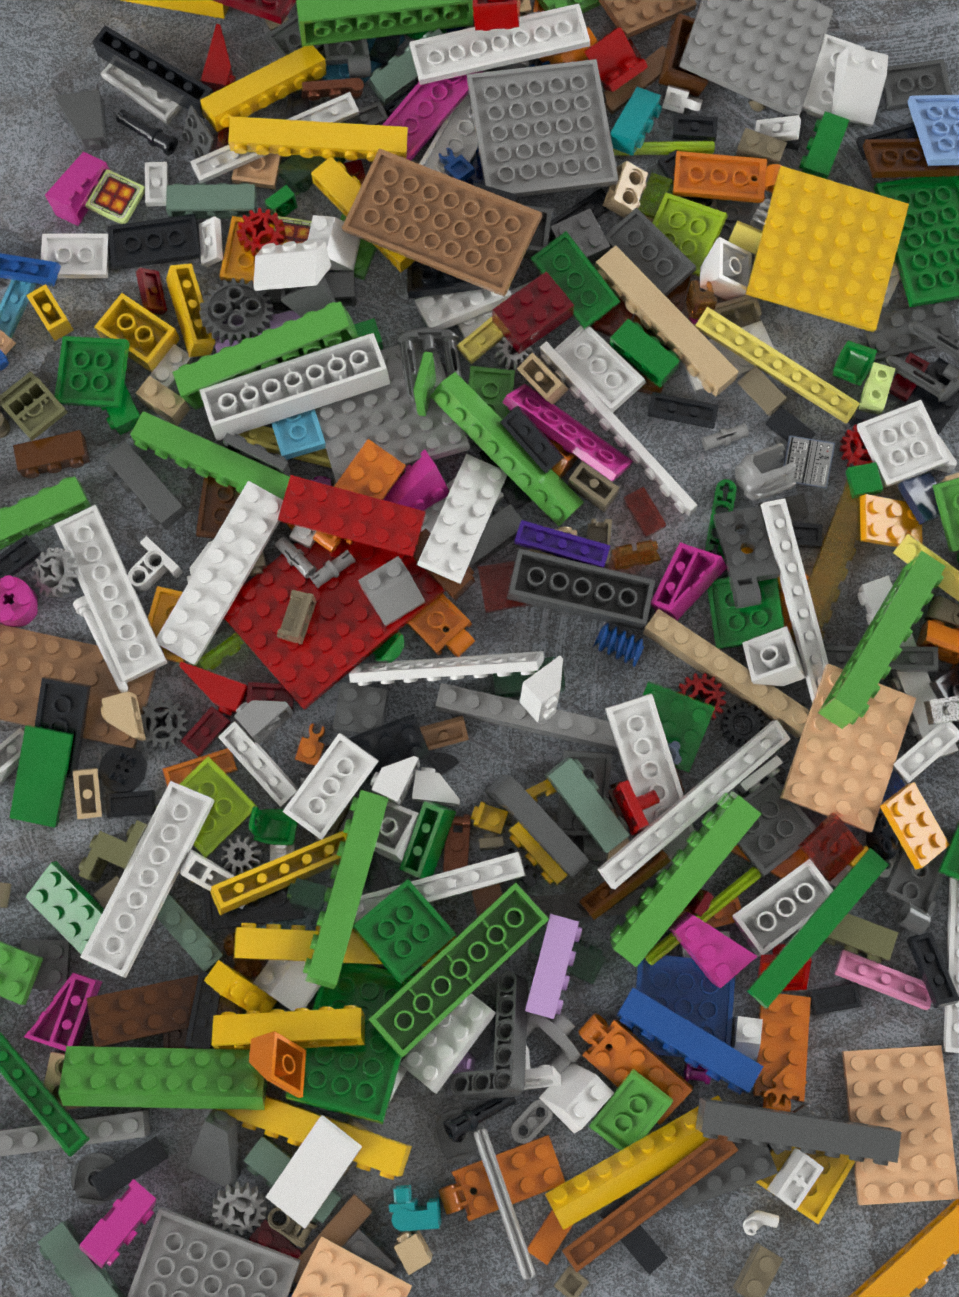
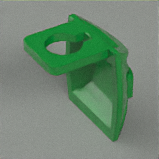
(854, 363)
(390, 649)
(272, 826)

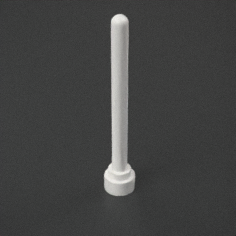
(83, 608)

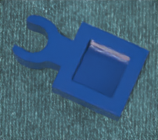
(456, 167)

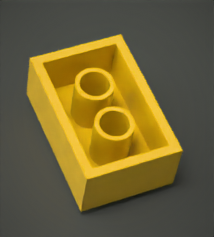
(148, 334)

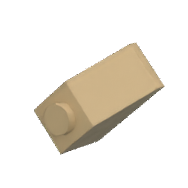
(124, 713)

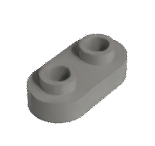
(531, 1121)

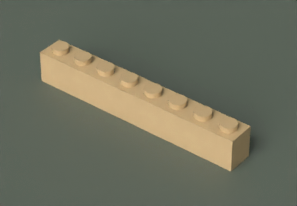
(666, 321)
(727, 671)

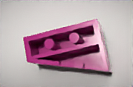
(75, 187)
(419, 485)
(686, 579)
(710, 949)
(67, 1015)
(119, 1225)

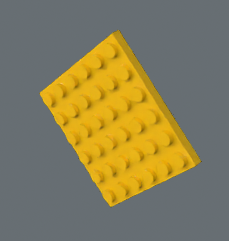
(827, 249)

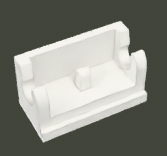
(795, 1178)

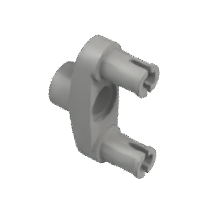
(558, 1030)

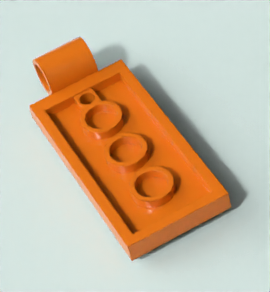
(723, 177)
(369, 474)
(436, 617)
(783, 1042)
(627, 1054)
(526, 1173)

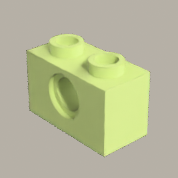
(876, 388)

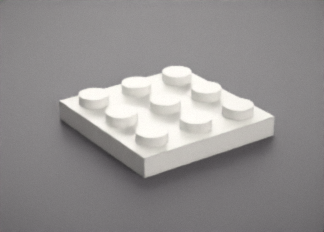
(903, 443)

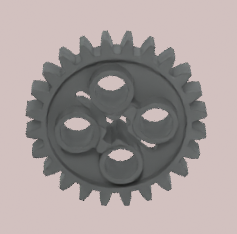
(236, 311)

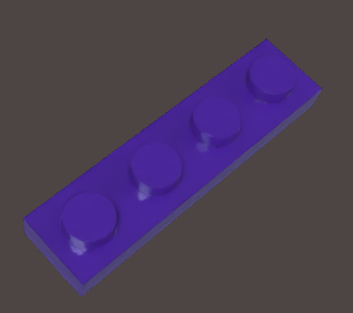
(562, 544)

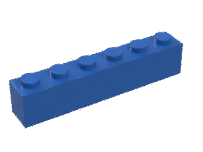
(689, 1041)

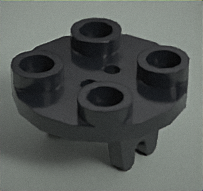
(118, 779)
(883, 838)

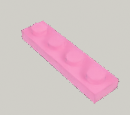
(883, 979)

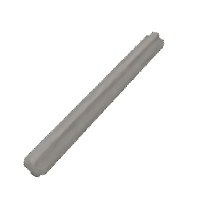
(504, 1204)

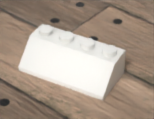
(782, 908)

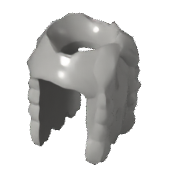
(764, 474)

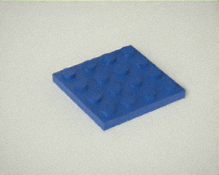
(689, 993)

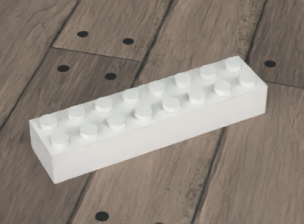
(295, 386)

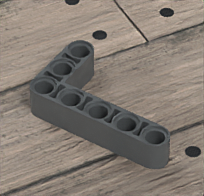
(510, 794)
(504, 1046)

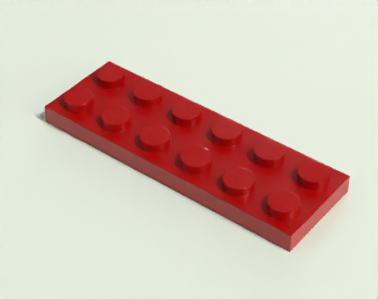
(352, 516)

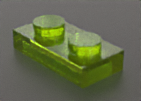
(653, 194)
(229, 646)

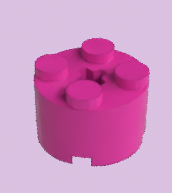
(25, 602)

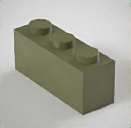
(864, 937)

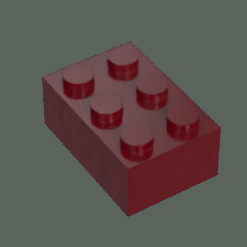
(532, 312)

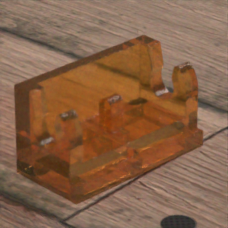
(698, 301)

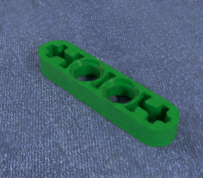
(718, 494)

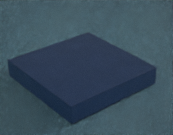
(920, 497)

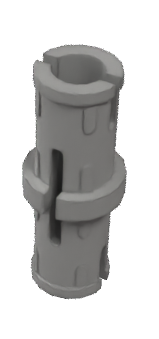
(711, 441)
(295, 557)
(332, 569)

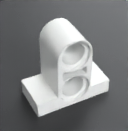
(152, 573)

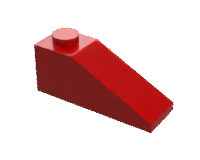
(217, 68)
(220, 690)

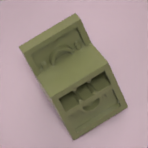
(31, 405)
(110, 849)

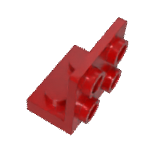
(615, 60)

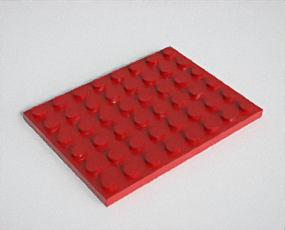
(342, 624)

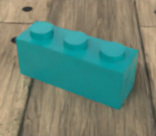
(635, 121)

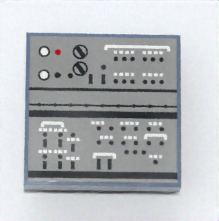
(812, 460)

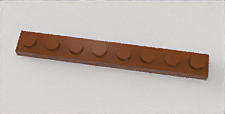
(648, 1201)

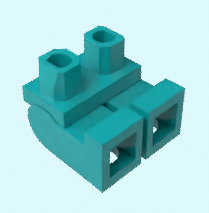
(409, 1215)

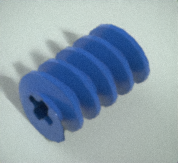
(619, 643)

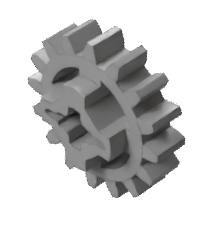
(55, 572)
(239, 1208)

